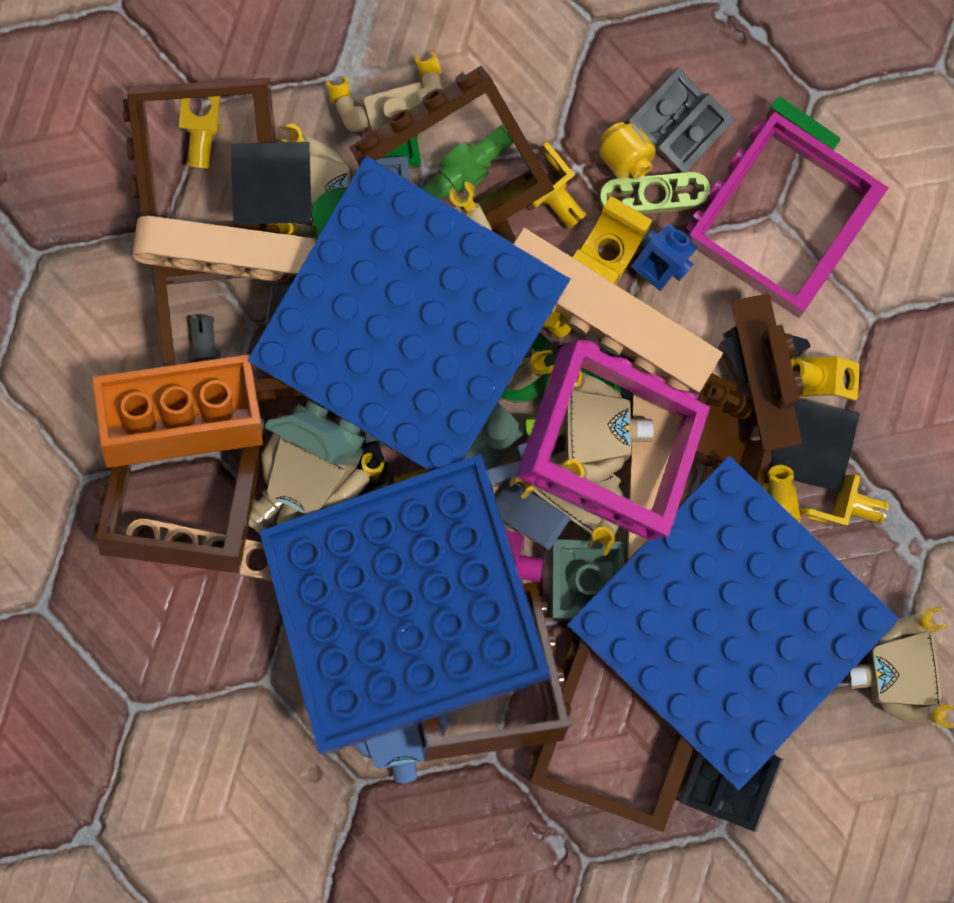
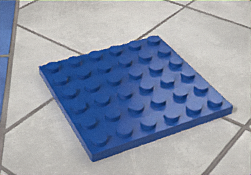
(408, 318)
(403, 605)
(733, 623)

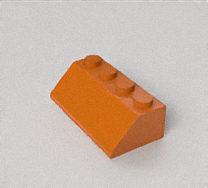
(177, 411)

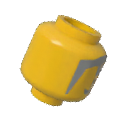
(627, 151)

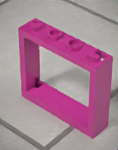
(821, 156)
(585, 494)

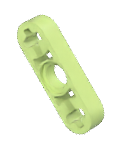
(681, 179)

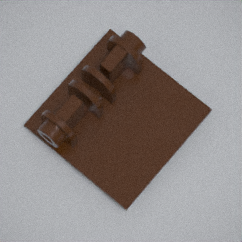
(728, 419)

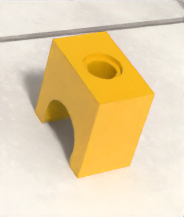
(616, 227)

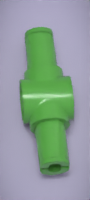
(468, 164)

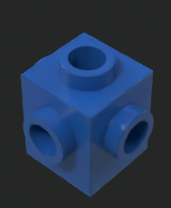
(664, 256)

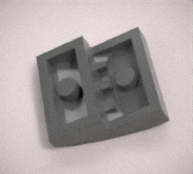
(681, 120)

